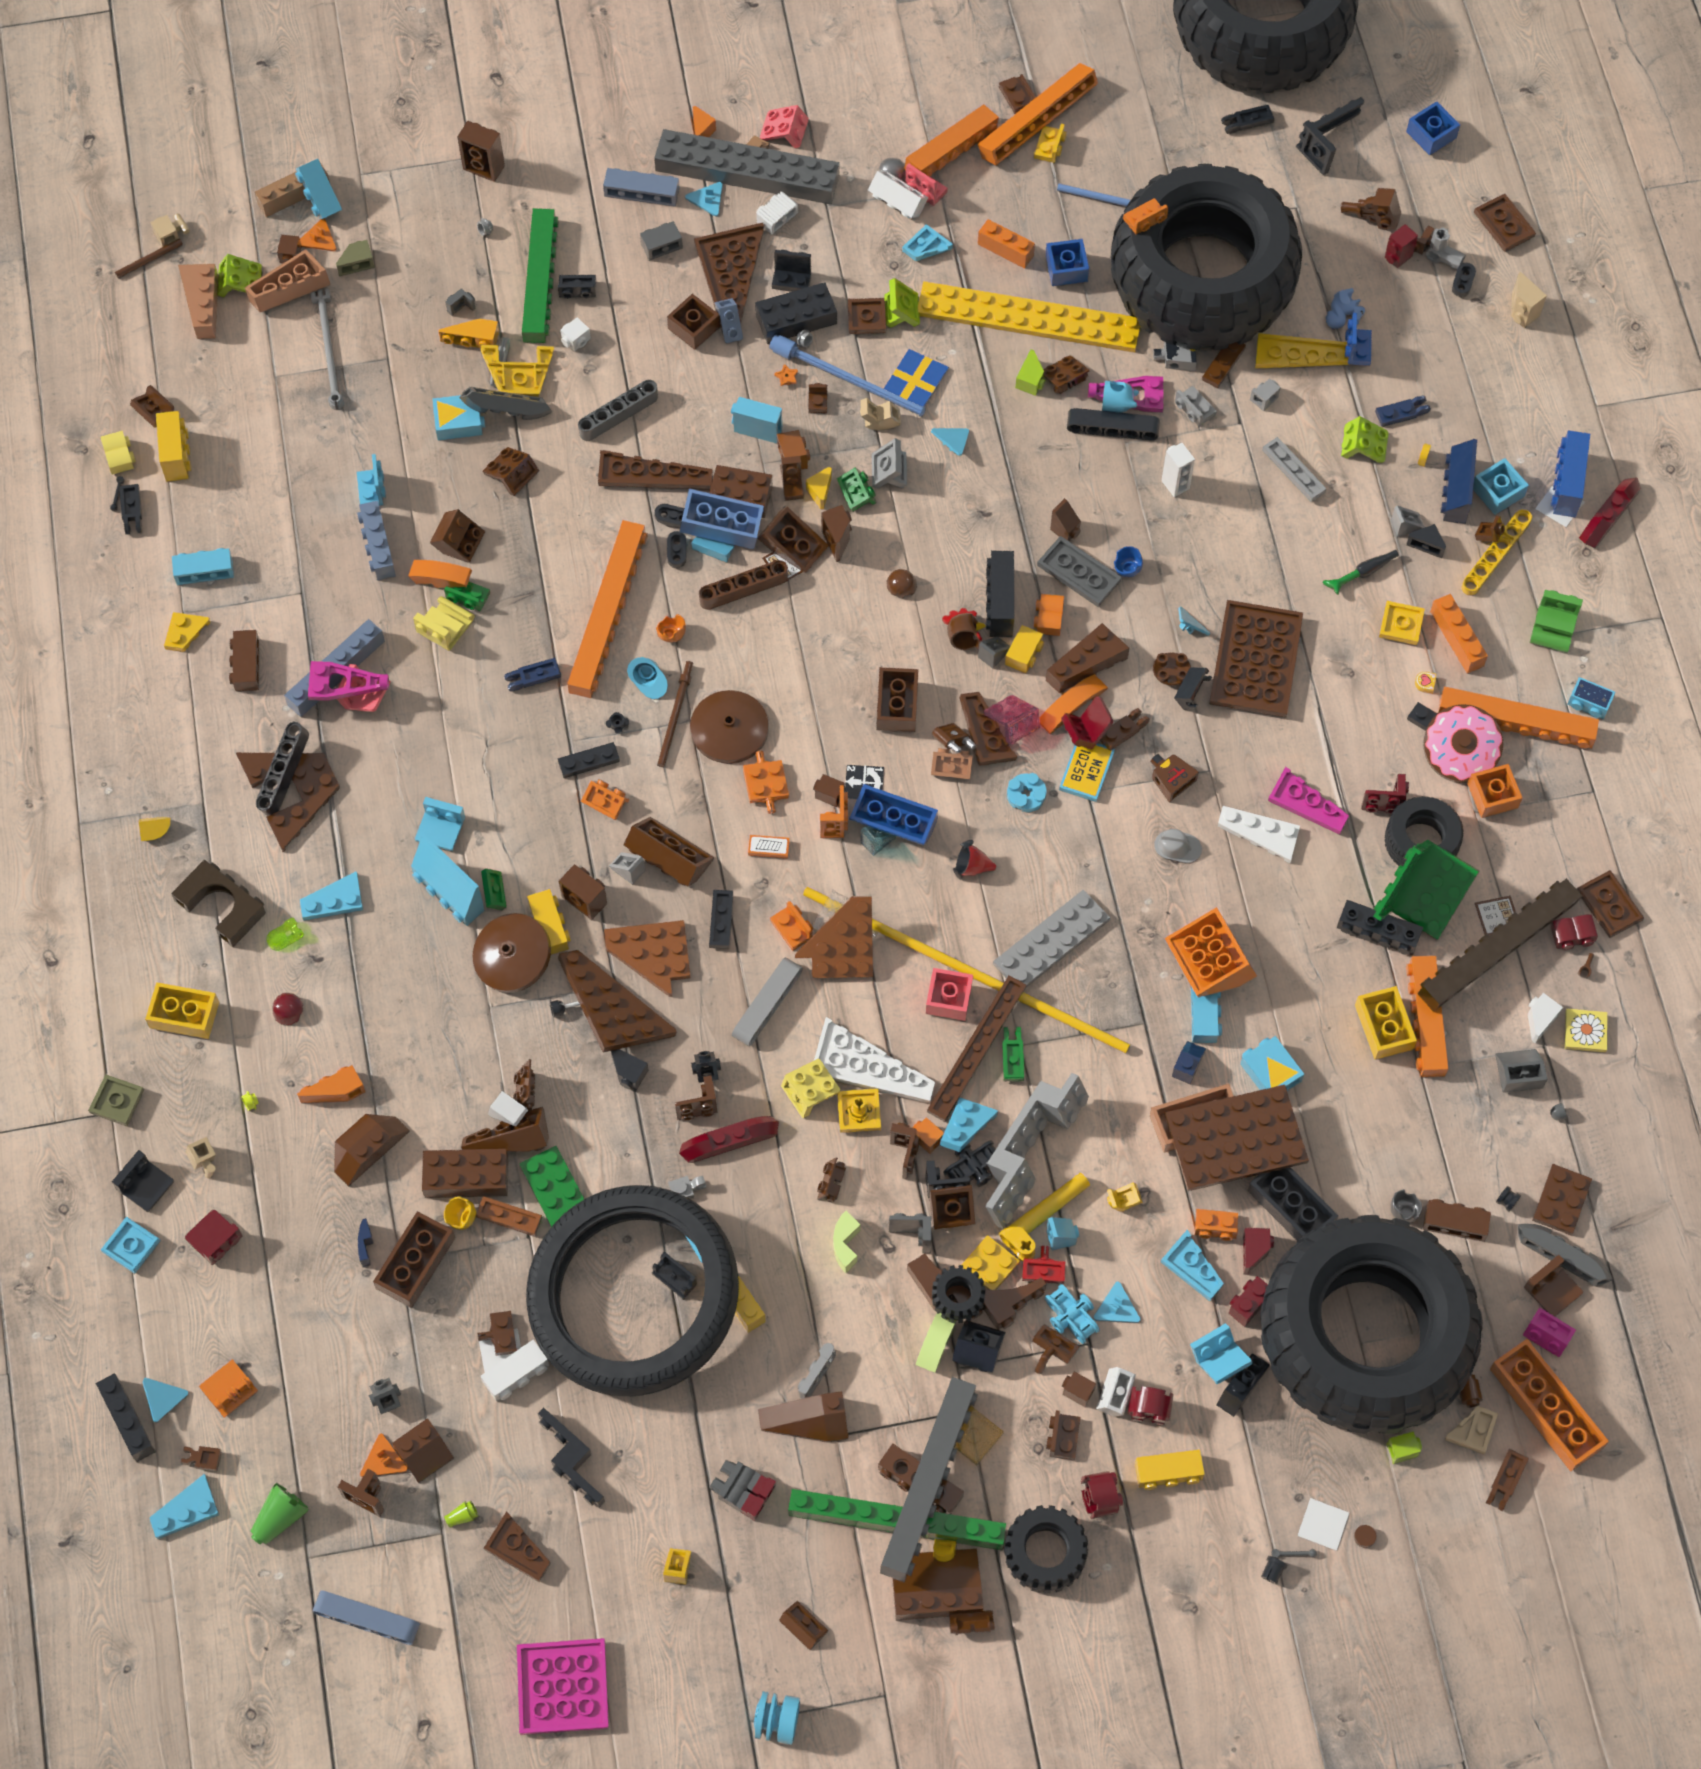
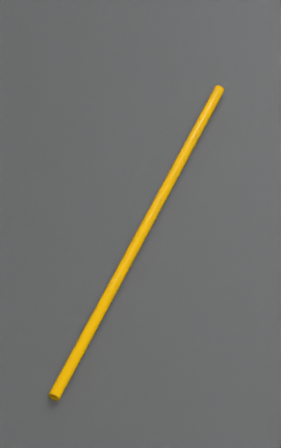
(984, 978)

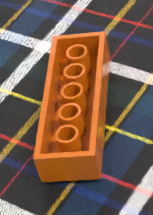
(1549, 1405)

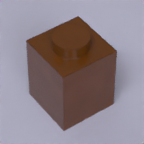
(288, 247)
(828, 790)
(1078, 1388)

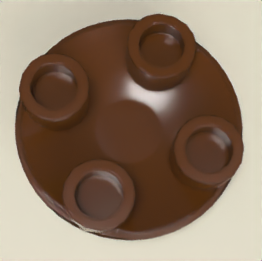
(1171, 668)

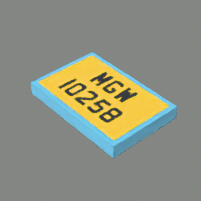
(1086, 771)

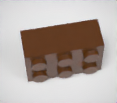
(481, 151)
(743, 485)
(897, 699)

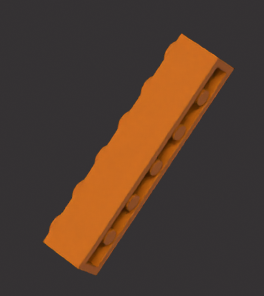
(954, 141)
(1427, 1024)

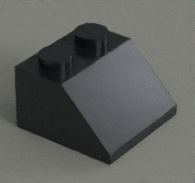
(978, 1346)

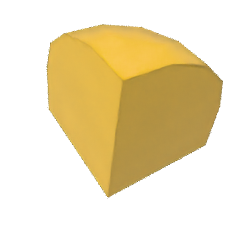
(153, 827)

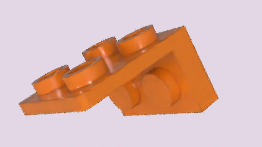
(833, 824)

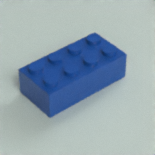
(1570, 473)

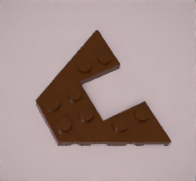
(313, 782)

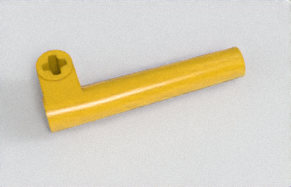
(1016, 1234)

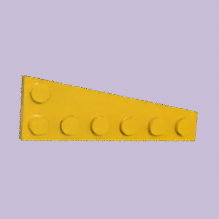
(1290, 351)

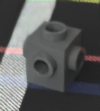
(385, 1395)

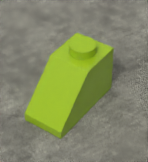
(1030, 375)

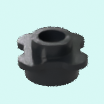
(617, 717)

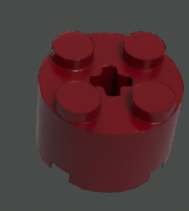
(1150, 1405)
(1101, 1494)

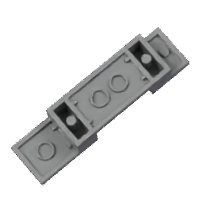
(1009, 1161)

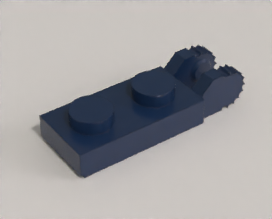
(1401, 411)
(533, 674)

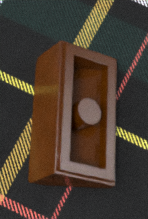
(803, 1625)

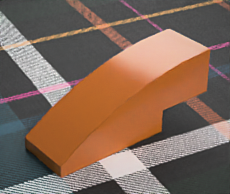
(439, 574)

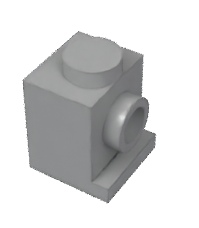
(1265, 394)

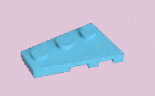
(966, 1123)

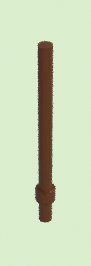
(684, 681)

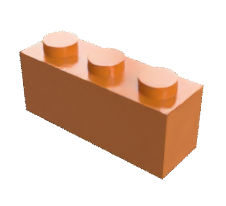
(1006, 243)

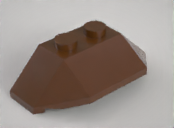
(365, 1144)

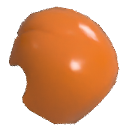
(671, 628)

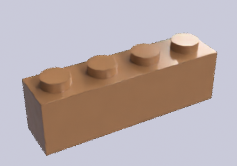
(281, 194)

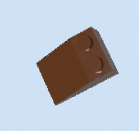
(793, 540)

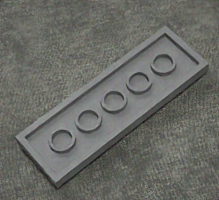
(1052, 939)

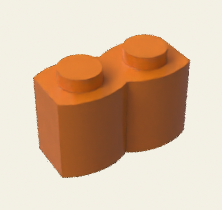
(1050, 614)

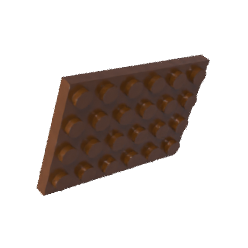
(1256, 658)
(1236, 1137)

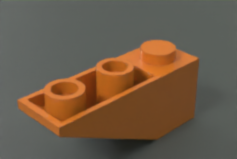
(336, 1088)

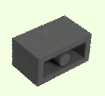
(661, 240)

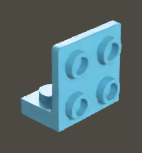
(371, 483)
(441, 823)
(1219, 1354)

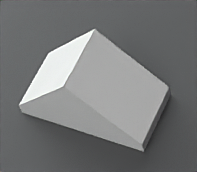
(507, 1109)

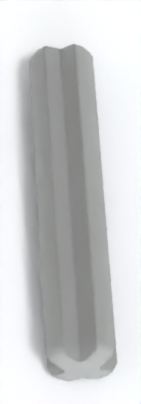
(503, 352)

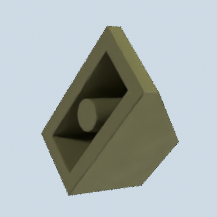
(355, 258)

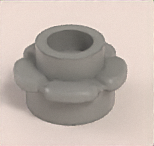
(484, 227)
(804, 338)

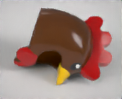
(962, 627)

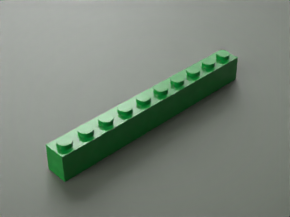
(885, 1517)

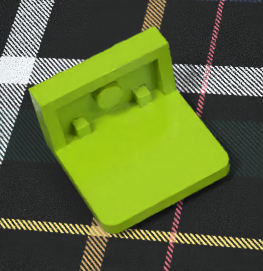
(1366, 438)

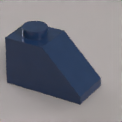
(1188, 1062)

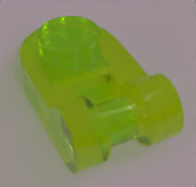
(277, 938)

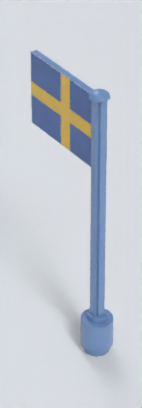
(908, 387)

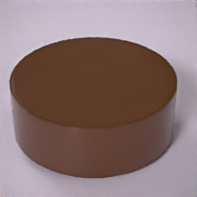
(1365, 1536)

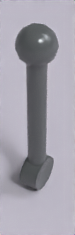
(1276, 1553)

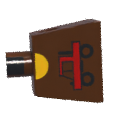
(1172, 775)

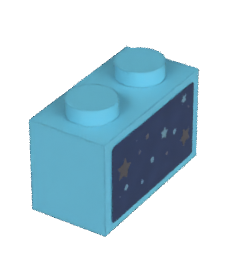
(1591, 698)

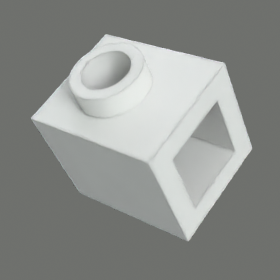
(575, 334)

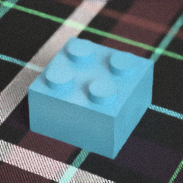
(1500, 486)

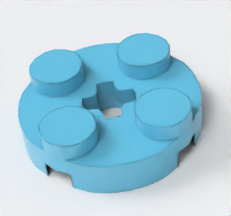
(1021, 801)

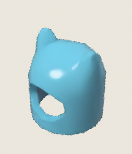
(1118, 396)

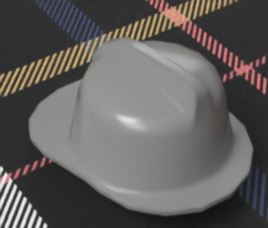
(1178, 846)

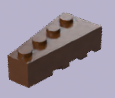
(1092, 654)

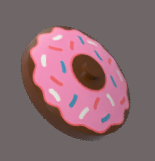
(1462, 742)

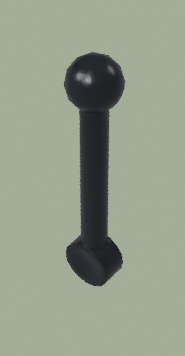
(120, 480)

